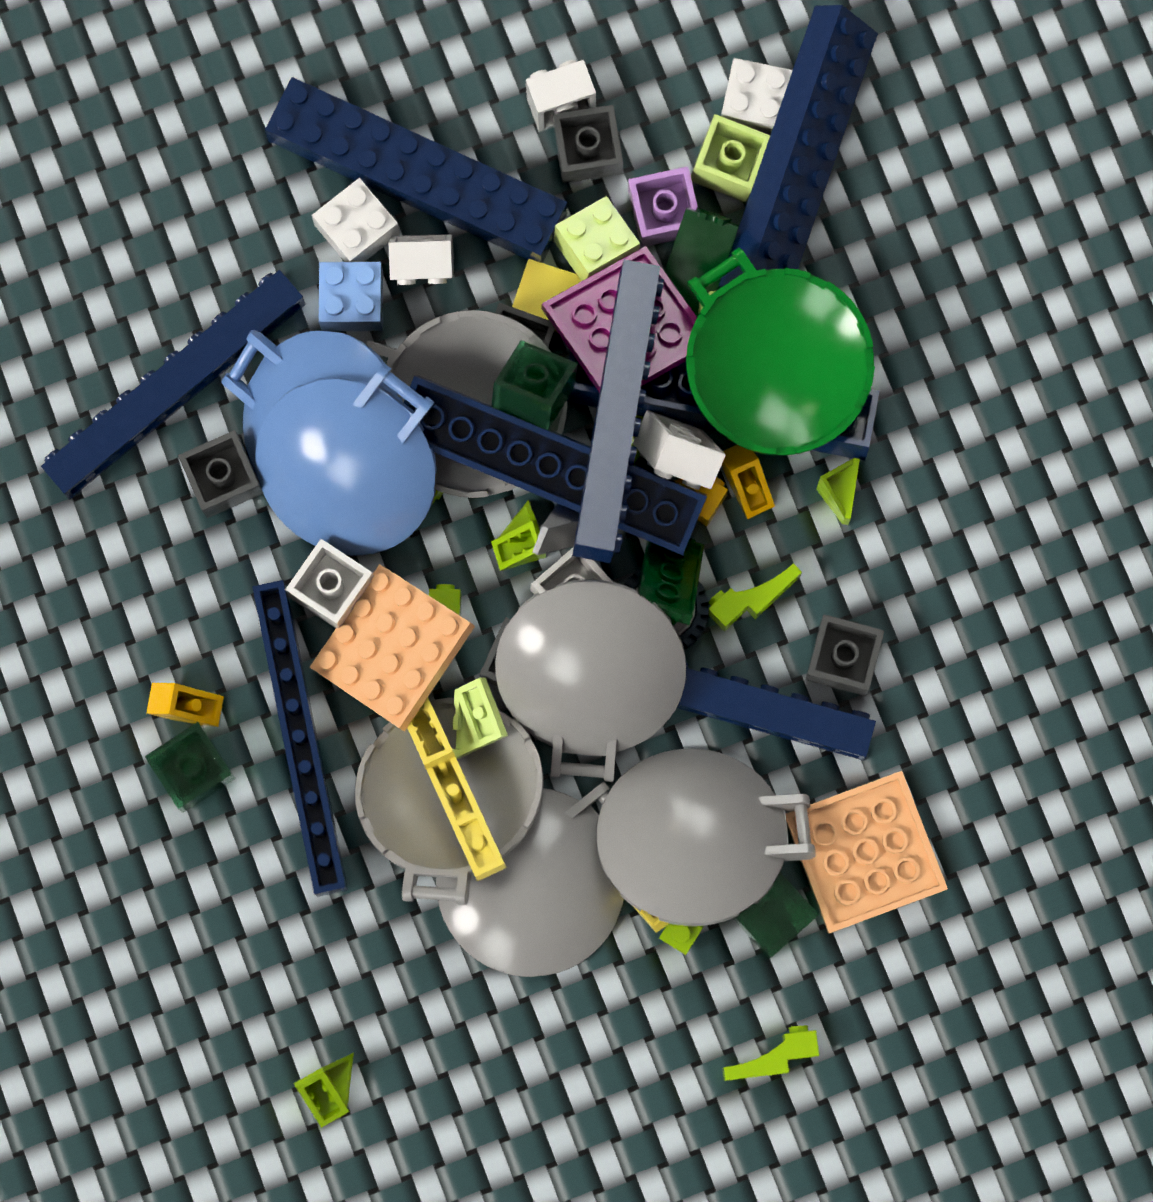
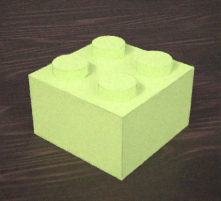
(730, 158)
(594, 238)

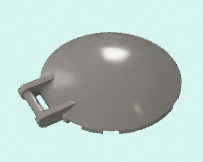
(465, 355)
(590, 671)
(409, 821)
(697, 836)
(549, 900)

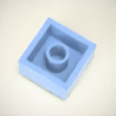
(350, 296)

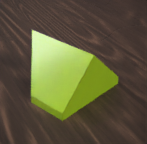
(838, 489)
(518, 540)
(328, 1090)

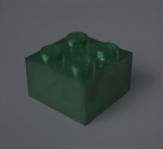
(534, 385)
(190, 767)
(776, 917)

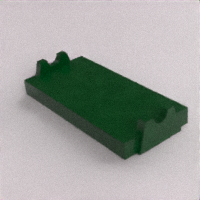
(699, 246)
(672, 579)

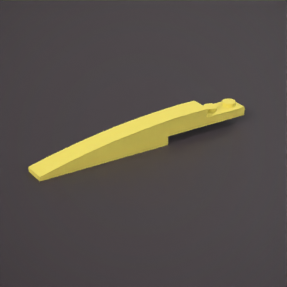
(455, 793)

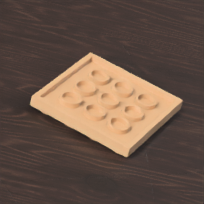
(392, 647)
(868, 853)

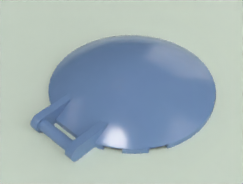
(294, 364)
(348, 462)

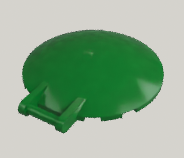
(777, 358)

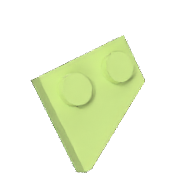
(476, 718)

